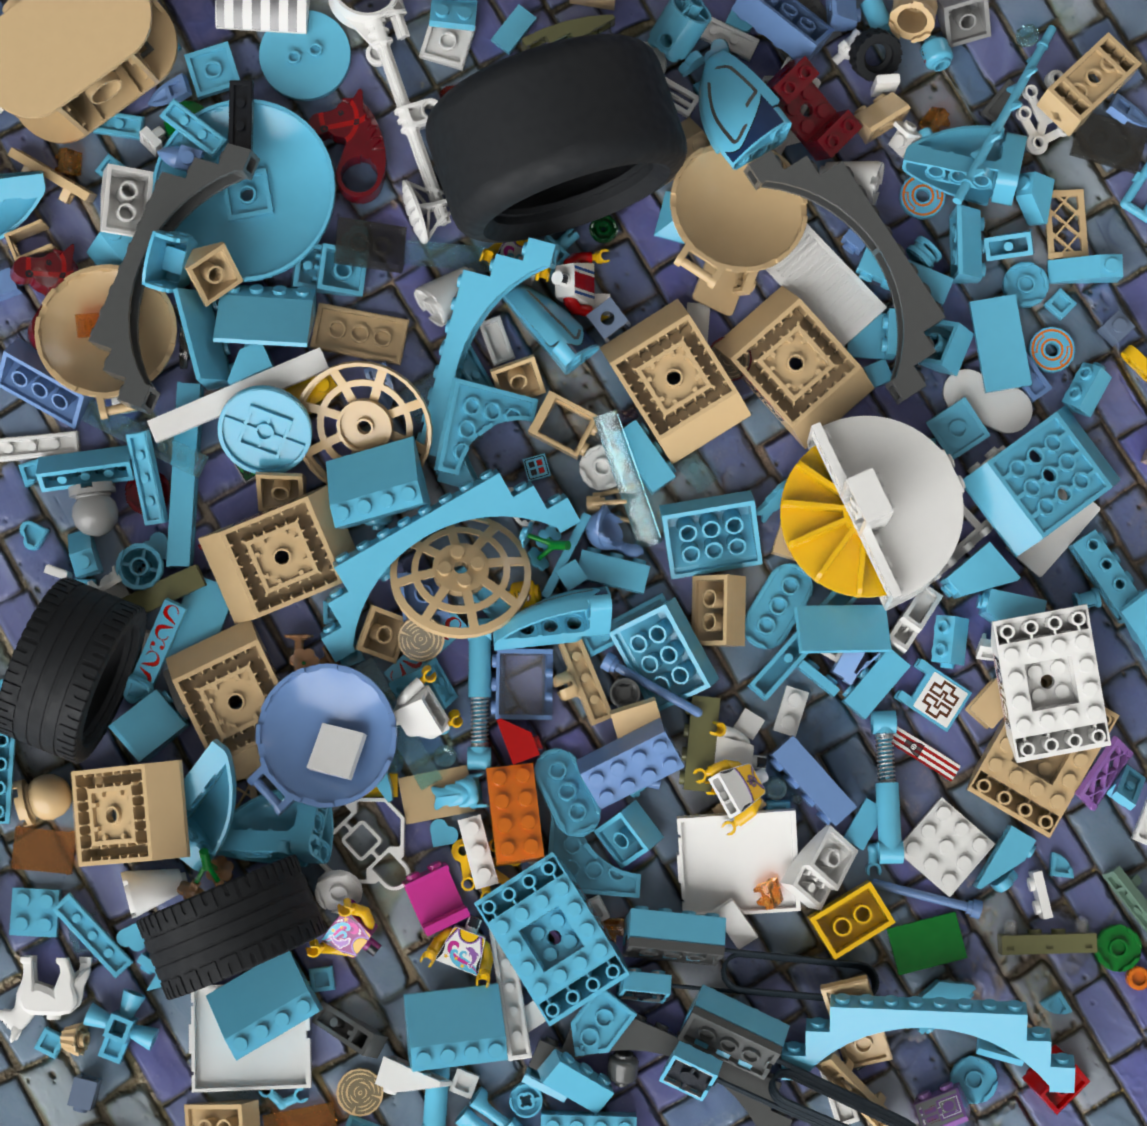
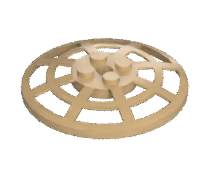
(362, 410)
(465, 583)

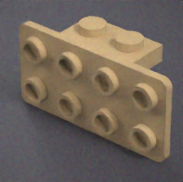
(726, 291)

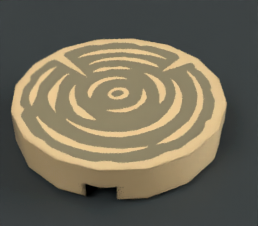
(418, 643)
(358, 1092)

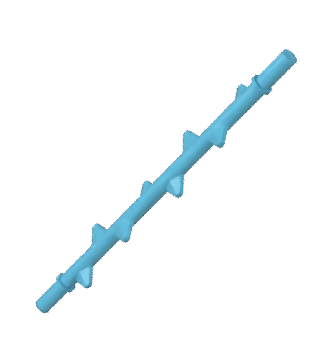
(1012, 104)

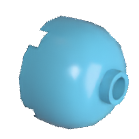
(132, 560)

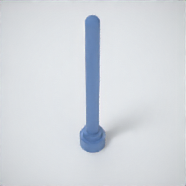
(612, 664)
(973, 907)

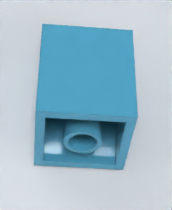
(978, 573)
(1000, 605)
(149, 725)

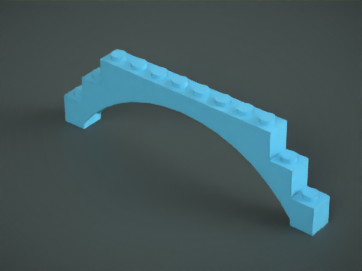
(473, 303)
(473, 500)
(991, 1020)

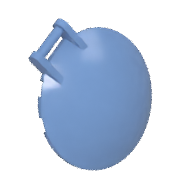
(291, 725)

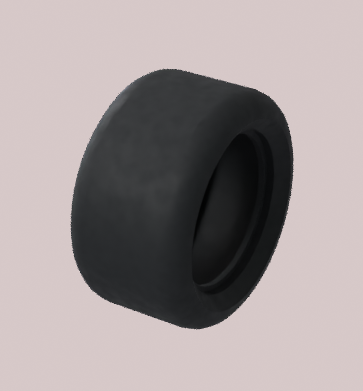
(555, 137)

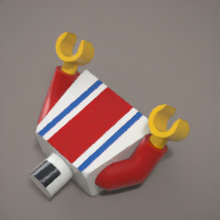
(576, 282)

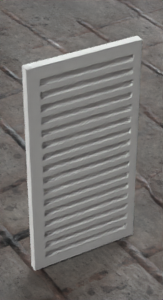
(828, 287)

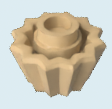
(75, 1039)

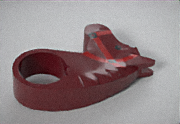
(358, 130)
(43, 275)

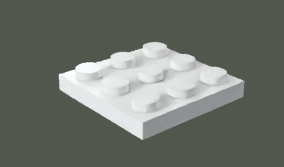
(945, 846)

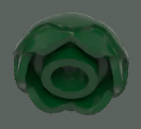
(603, 236)

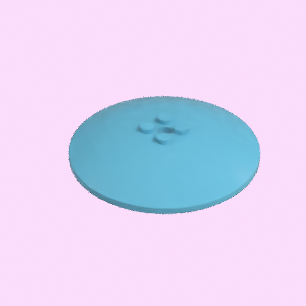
(290, 189)

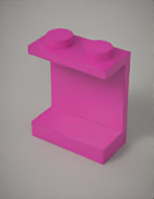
(435, 898)

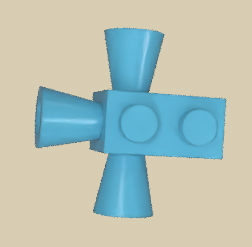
(121, 1027)

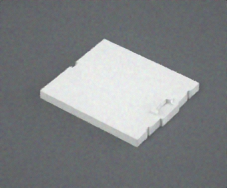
(730, 866)
(275, 1065)

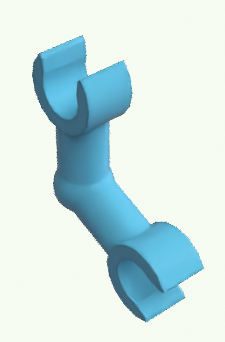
(872, 859)
(283, 1103)

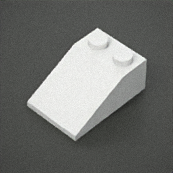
(124, 198)

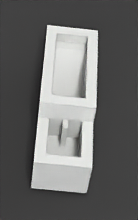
(913, 619)

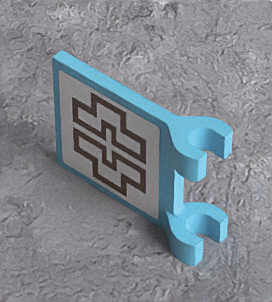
(935, 697)

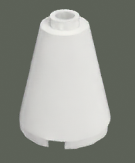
(866, 173)
(438, 295)
(150, 888)

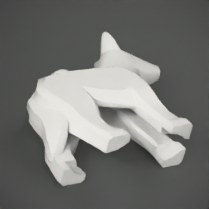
(45, 999)

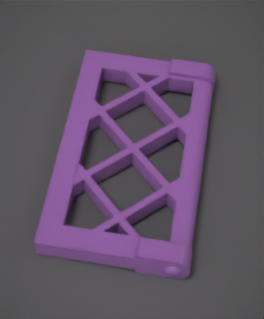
(1094, 775)

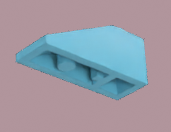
(1086, 269)
(1009, 852)

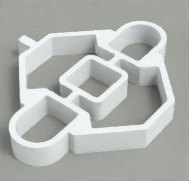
(398, 852)

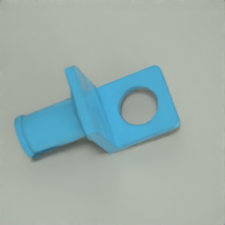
(564, 242)

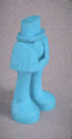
(480, 1103)

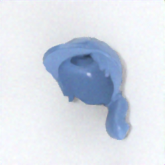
(606, 533)

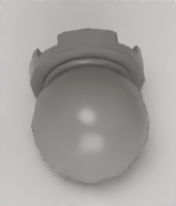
(94, 509)

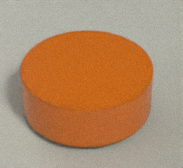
(1136, 978)

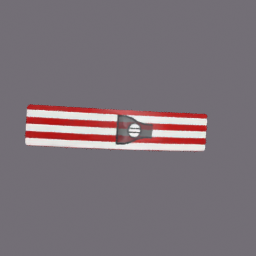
(925, 754)

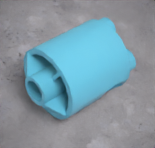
(679, 28)

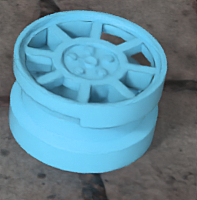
(924, 252)
(525, 1100)

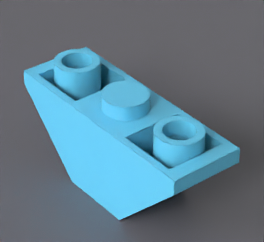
(948, 990)

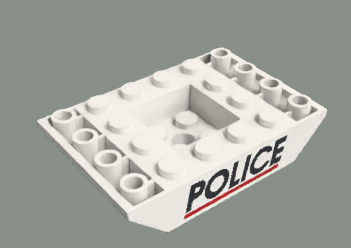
(1071, 710)

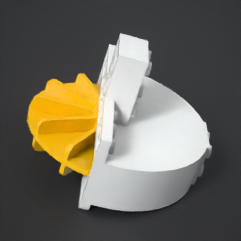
(872, 509)

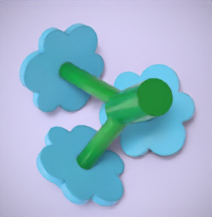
(547, 539)

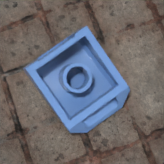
(417, 602)

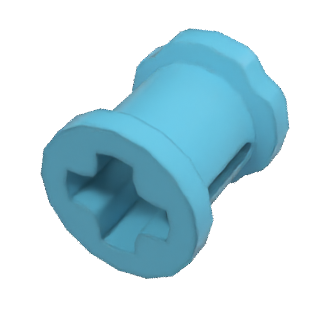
(1091, 598)

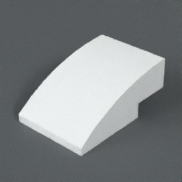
(819, 868)

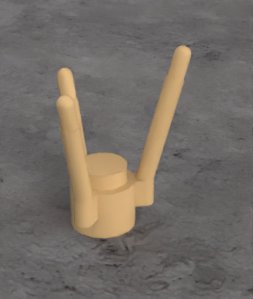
(597, 500)

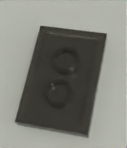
(1110, 143)
(370, 245)

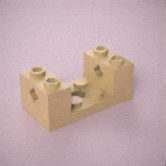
(1075, 97)

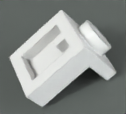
(904, 136)

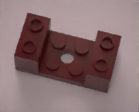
(823, 129)

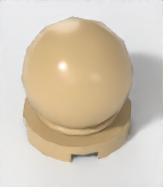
(913, 19)
(43, 798)

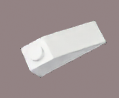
(397, 1076)

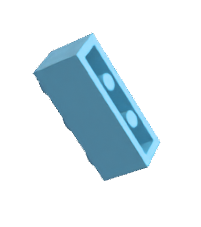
(649, 463)
(614, 570)
(874, 683)
(576, 1081)

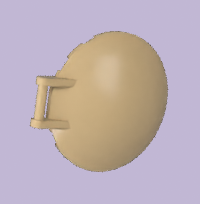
(731, 221)
(77, 361)

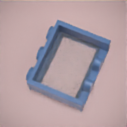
(523, 684)

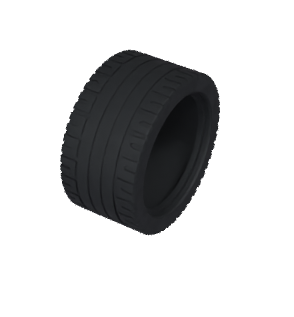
(71, 669)
(231, 927)

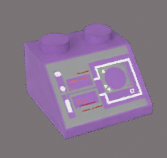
(942, 1107)

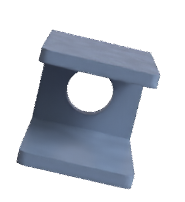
(619, 318)

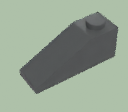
(350, 1030)

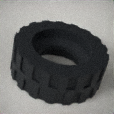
(861, 45)

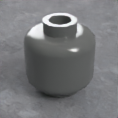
(622, 1068)

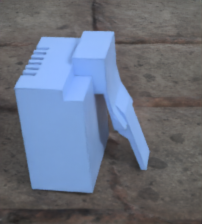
(847, 665)

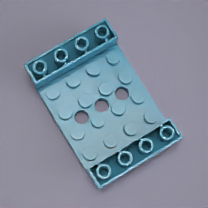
(1020, 499)

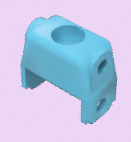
(167, 259)

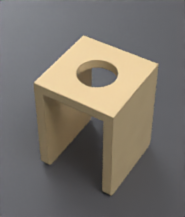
(25, 232)
(986, 705)

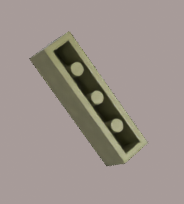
(700, 743)

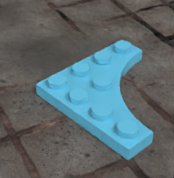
(472, 412)
(589, 869)

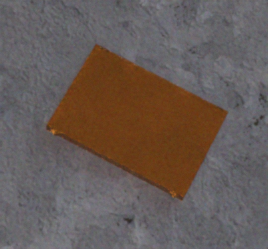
(43, 850)

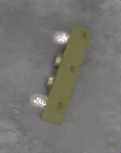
(1054, 942)

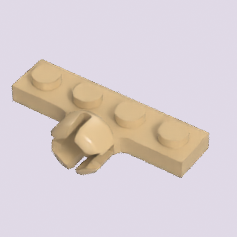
(582, 682)

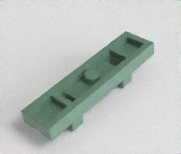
(1128, 892)

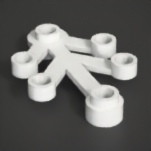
(1042, 119)

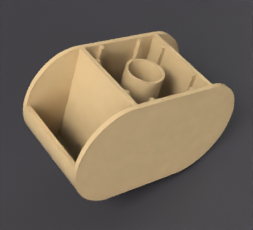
(80, 61)

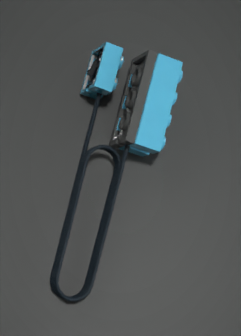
(701, 941)
(752, 1044)

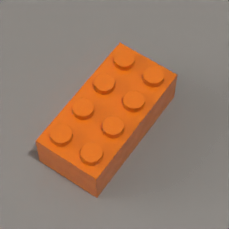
(514, 814)

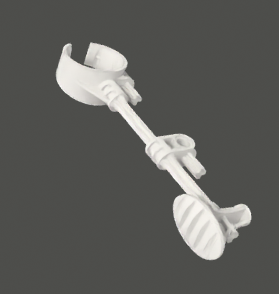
(411, 115)

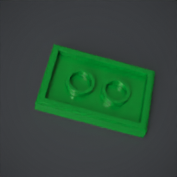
(926, 943)

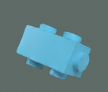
(1086, 388)
(949, 641)

